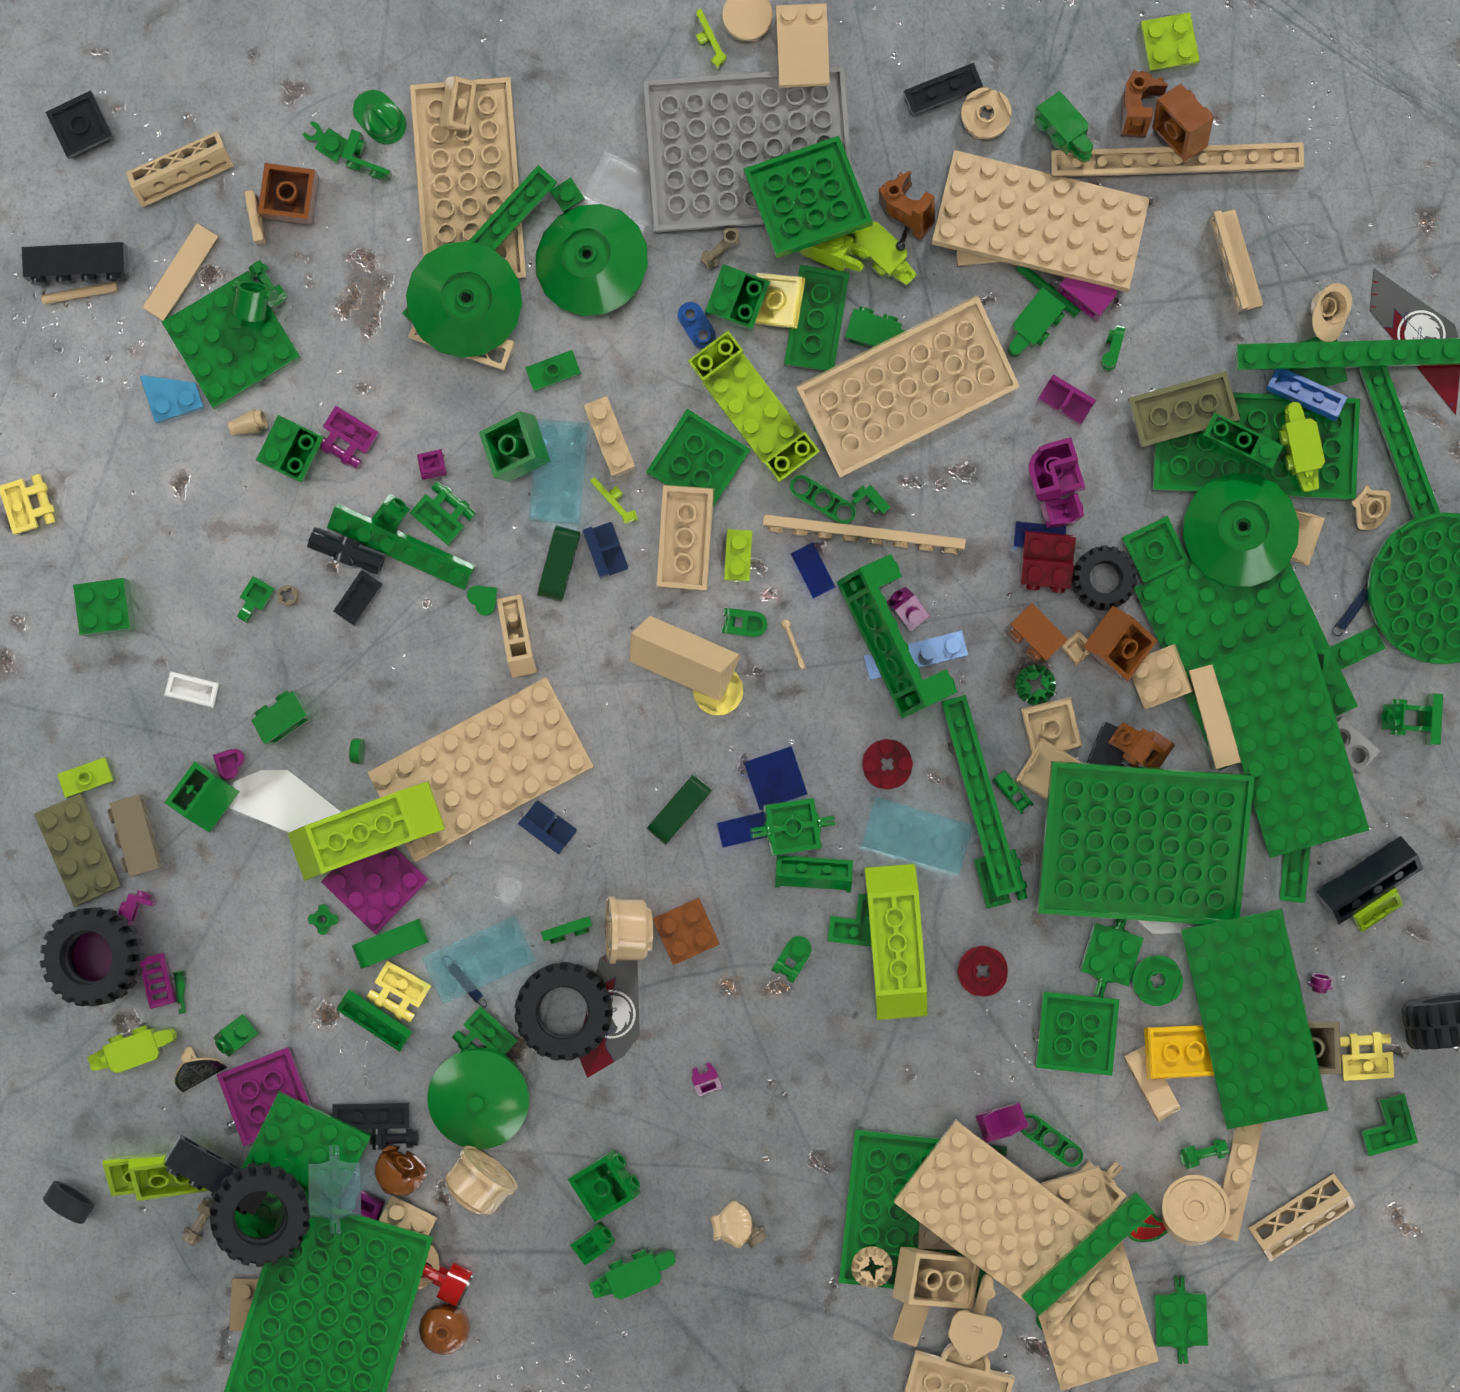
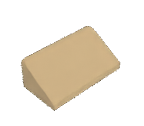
(457, 103)

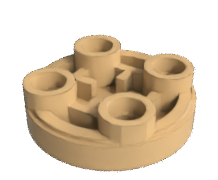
(747, 18)

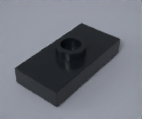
(358, 597)

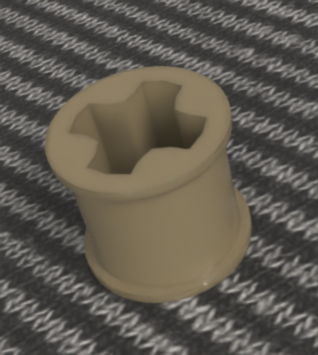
(286, 588)

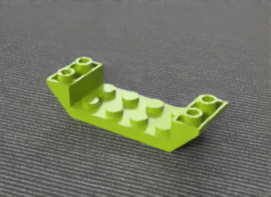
(752, 407)
(366, 830)
(896, 941)

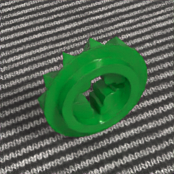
(1032, 673)

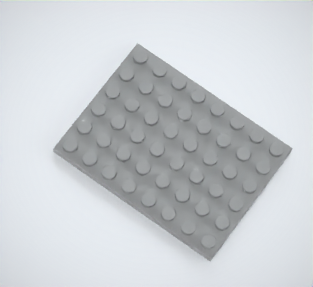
(719, 124)

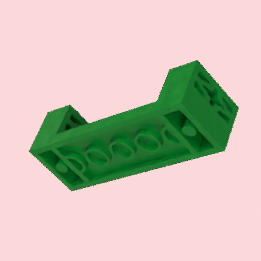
(885, 641)

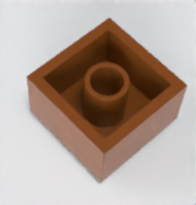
(1182, 122)
(288, 193)
(1036, 634)
(1120, 643)
(686, 931)

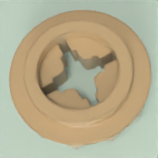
(862, 1260)

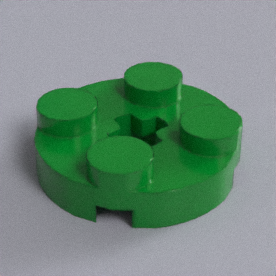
(1163, 993)

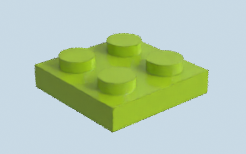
(1169, 42)

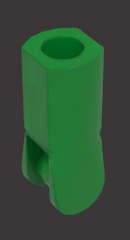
(1009, 788)

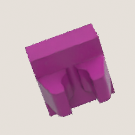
(707, 1081)

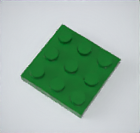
(698, 456)
(1077, 1033)

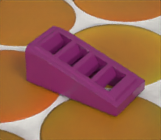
(150, 993)

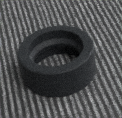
(68, 1202)

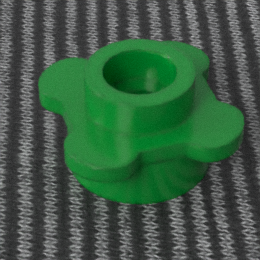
(315, 919)

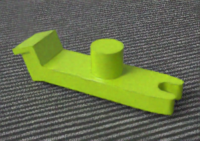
(707, 35)
(611, 497)

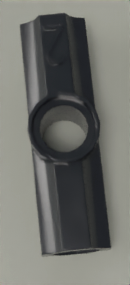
(346, 550)

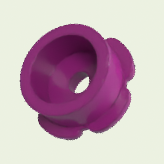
(1320, 983)

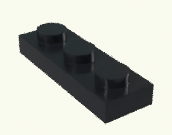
(942, 89)
(374, 1115)

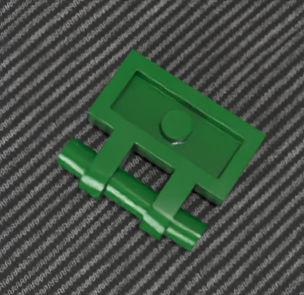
(439, 520)
(986, 885)
(487, 1030)

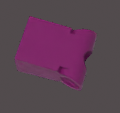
(92, 956)

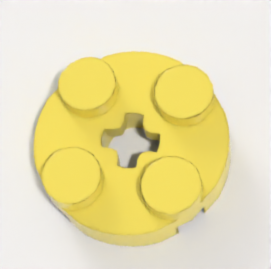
(729, 701)

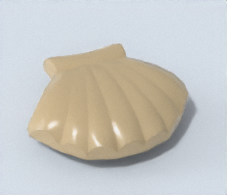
(1371, 508)
(732, 1225)

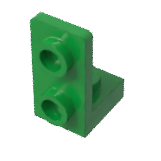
(354, 147)

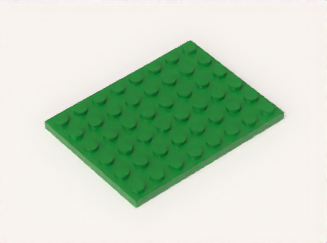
(1222, 621)
(1144, 843)
(331, 1310)

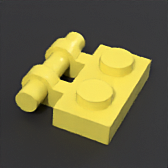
(19, 506)
(404, 985)
(1366, 1065)

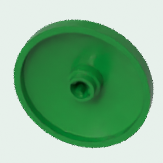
(478, 1098)

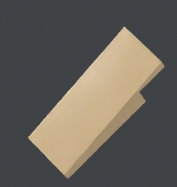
(683, 657)

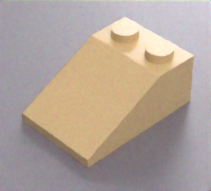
(802, 45)
(935, 1279)

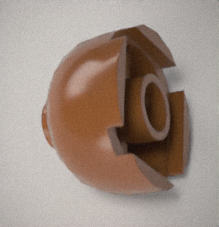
(399, 1172)
(444, 1328)

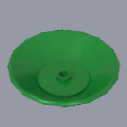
(606, 277)
(437, 305)
(1237, 555)

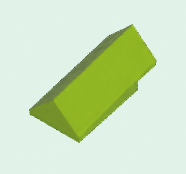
(145, 1177)

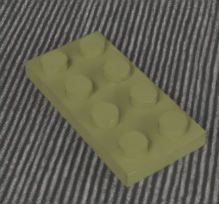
(1182, 408)
(78, 849)

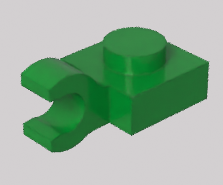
(256, 596)

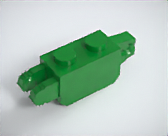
(633, 1275)

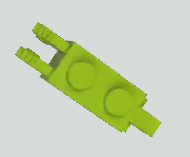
(838, 253)
(884, 255)
(1302, 446)
(132, 1051)

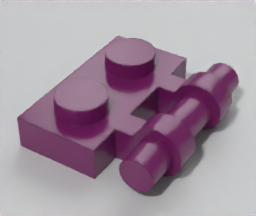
(351, 431)

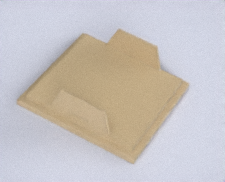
(1309, 530)
(1037, 768)

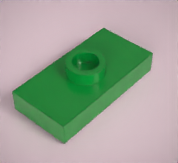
(553, 370)

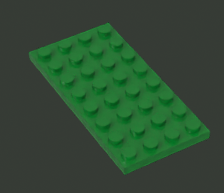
(1194, 460)
(1290, 745)
(1254, 1019)

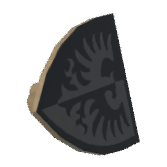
(195, 1070)

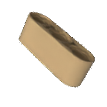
(1156, 1091)

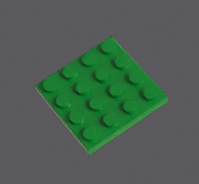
(808, 197)
(227, 351)

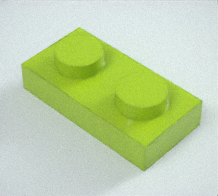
(738, 555)

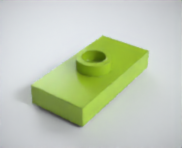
(85, 777)
(1378, 910)

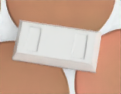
(191, 689)

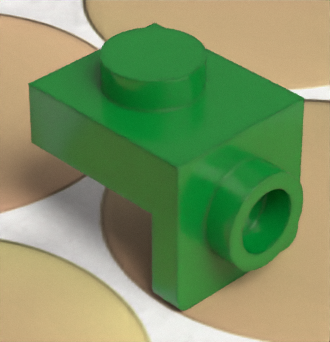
(391, 512)
(234, 1036)

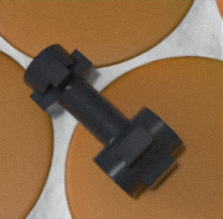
(380, 1139)

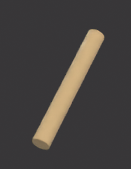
(79, 292)

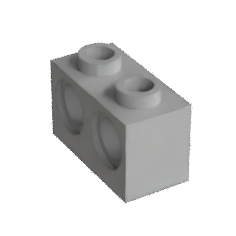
(1355, 740)

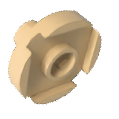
(991, 100)

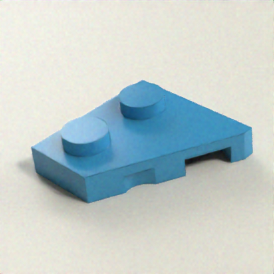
(171, 397)

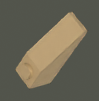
(516, 636)

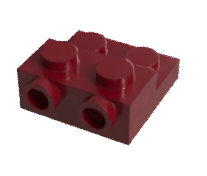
(1047, 561)

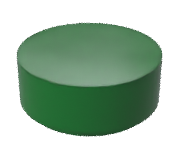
(357, 750)

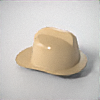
(1330, 311)

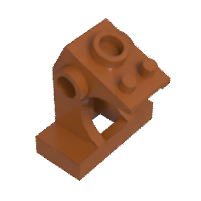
(1136, 116)
(915, 214)
(1139, 744)

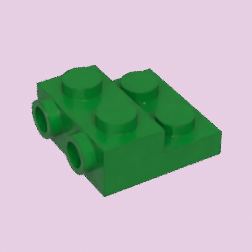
(605, 1185)

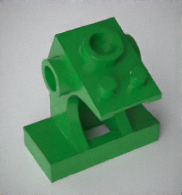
(1428, 718)

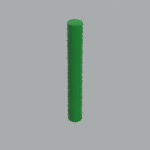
(1039, 283)

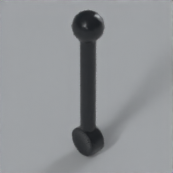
(900, 246)

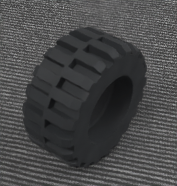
(60, 963)
(1432, 1022)
(563, 1046)
(259, 1249)

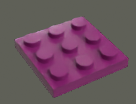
(376, 886)
(254, 1086)

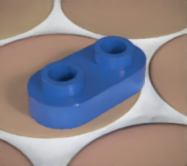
(696, 325)

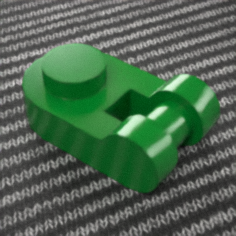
(1114, 338)
(753, 623)
(797, 949)

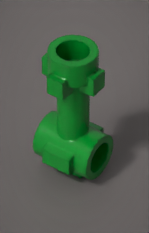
(258, 270)
(1190, 1156)

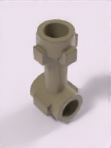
(731, 238)
(192, 1235)

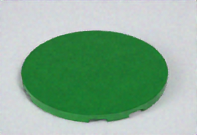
(1417, 588)

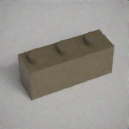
(135, 835)

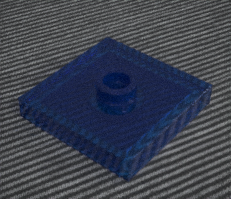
(775, 777)

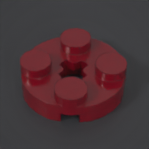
(901, 762)
(982, 985)

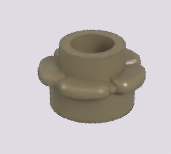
(756, 1236)

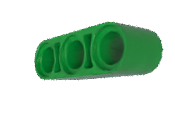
(816, 489)
(390, 943)
(1059, 1147)

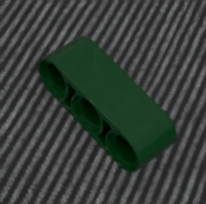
(558, 563)
(679, 809)

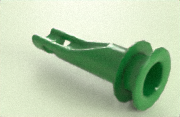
(180, 987)

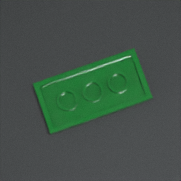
(820, 319)

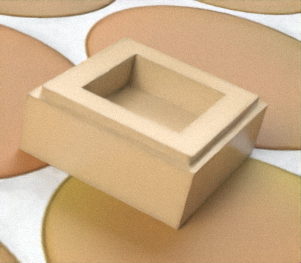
(1074, 648)

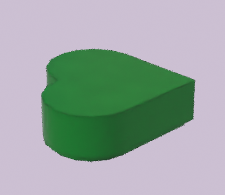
(483, 598)

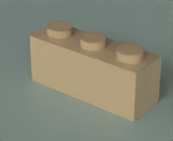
(609, 437)

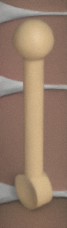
(786, 624)

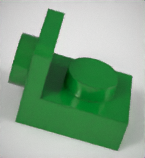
(875, 501)
(593, 1243)

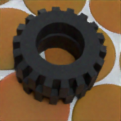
(1124, 568)

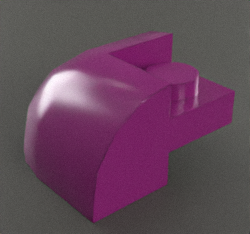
(1055, 470)

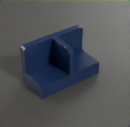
(605, 550)
(547, 827)

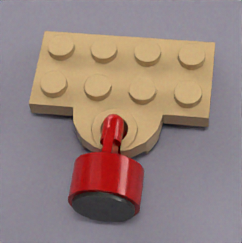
(452, 1282)

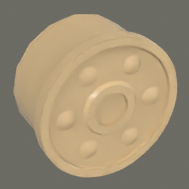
(627, 929)
(479, 1181)
(1195, 1210)

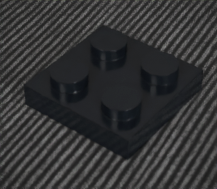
(79, 124)

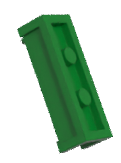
(814, 873)

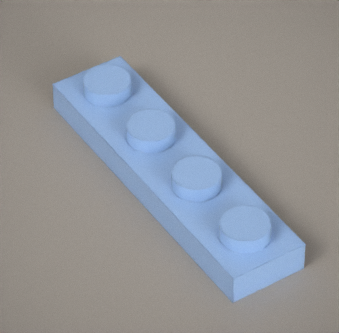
(927, 652)

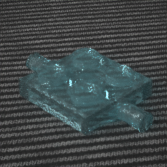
(334, 1189)

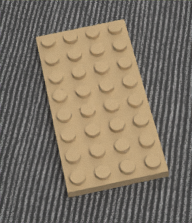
(466, 173)
(1040, 221)
(907, 386)
(489, 764)
(996, 1215)
(1107, 1323)

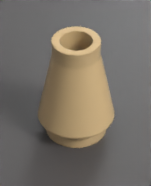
(248, 423)

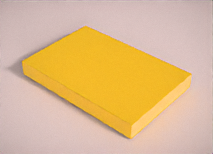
(1177, 1052)

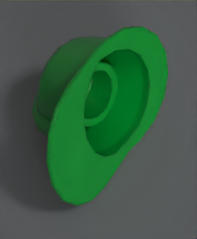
(379, 117)

